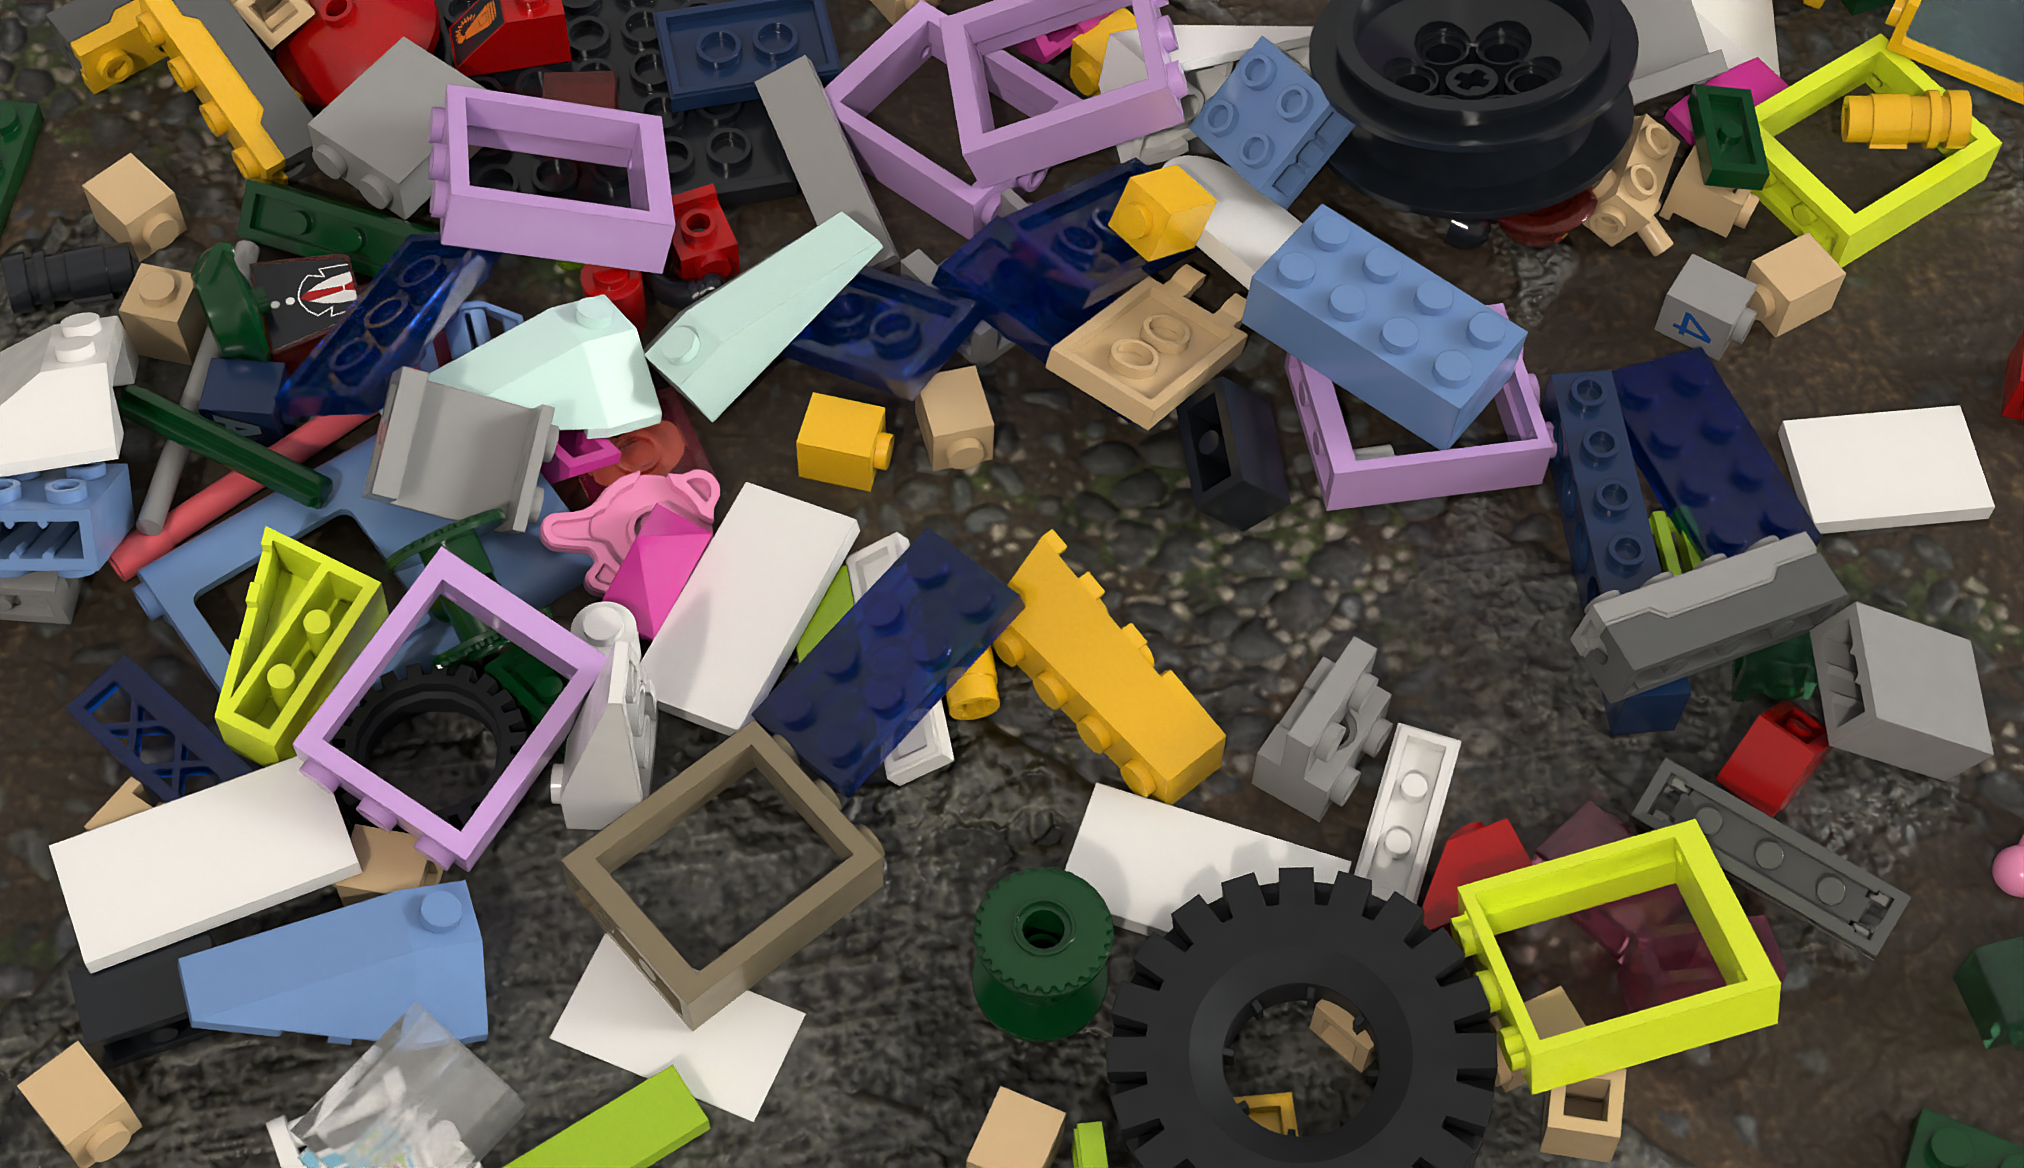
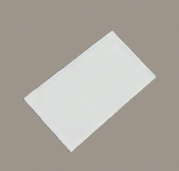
(630, 1025)

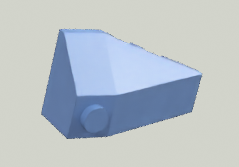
(348, 971)

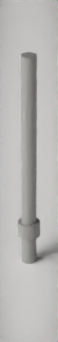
(173, 454)

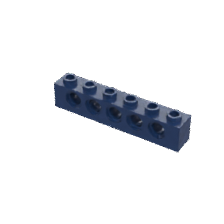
(1605, 520)

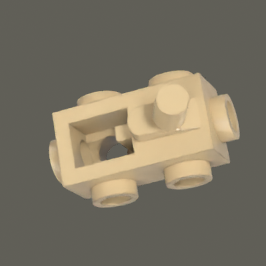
(1632, 188)

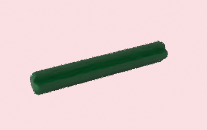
(224, 446)

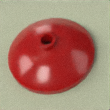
(348, 39)

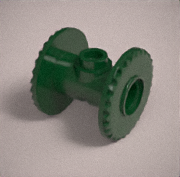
(463, 541)
(1041, 954)

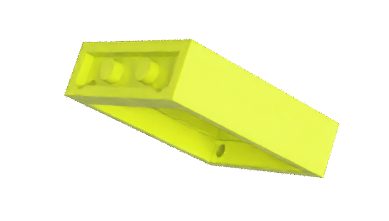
(1811, 207)
(1599, 877)

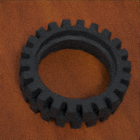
(427, 693)

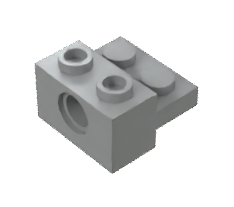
(1325, 734)

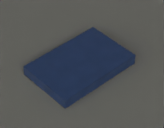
(724, 47)

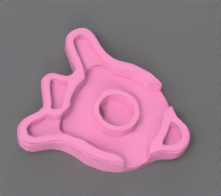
(616, 517)

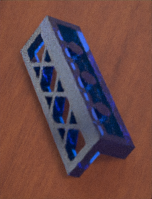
(164, 717)

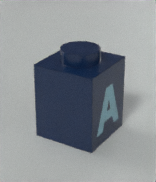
(242, 399)

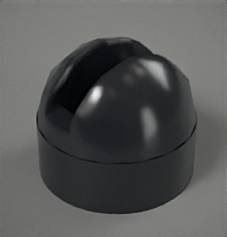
(1468, 233)

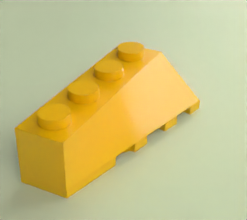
(1107, 679)

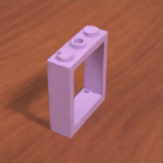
(1069, 130)
(900, 167)
(545, 225)
(1428, 474)
(511, 618)

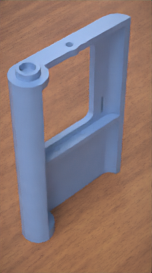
(184, 574)

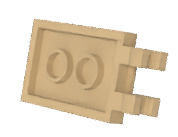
(1151, 347)

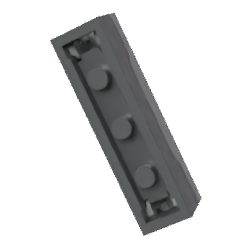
(1706, 615)
(1776, 860)

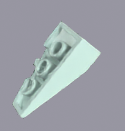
(741, 327)
(571, 358)

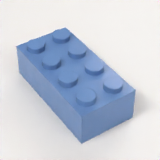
(1383, 327)

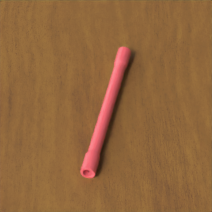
(232, 489)

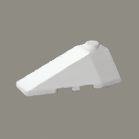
(1207, 59)
(609, 746)

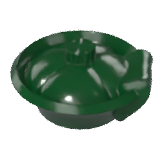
(231, 305)

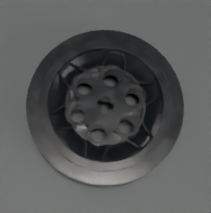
(1476, 100)

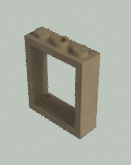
(703, 994)

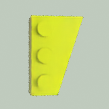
(295, 645)

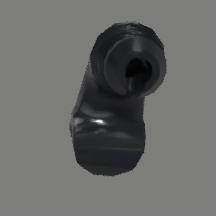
(682, 292)

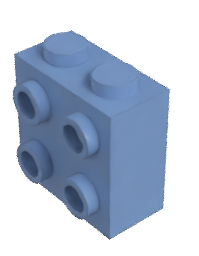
(1271, 123)
(64, 519)

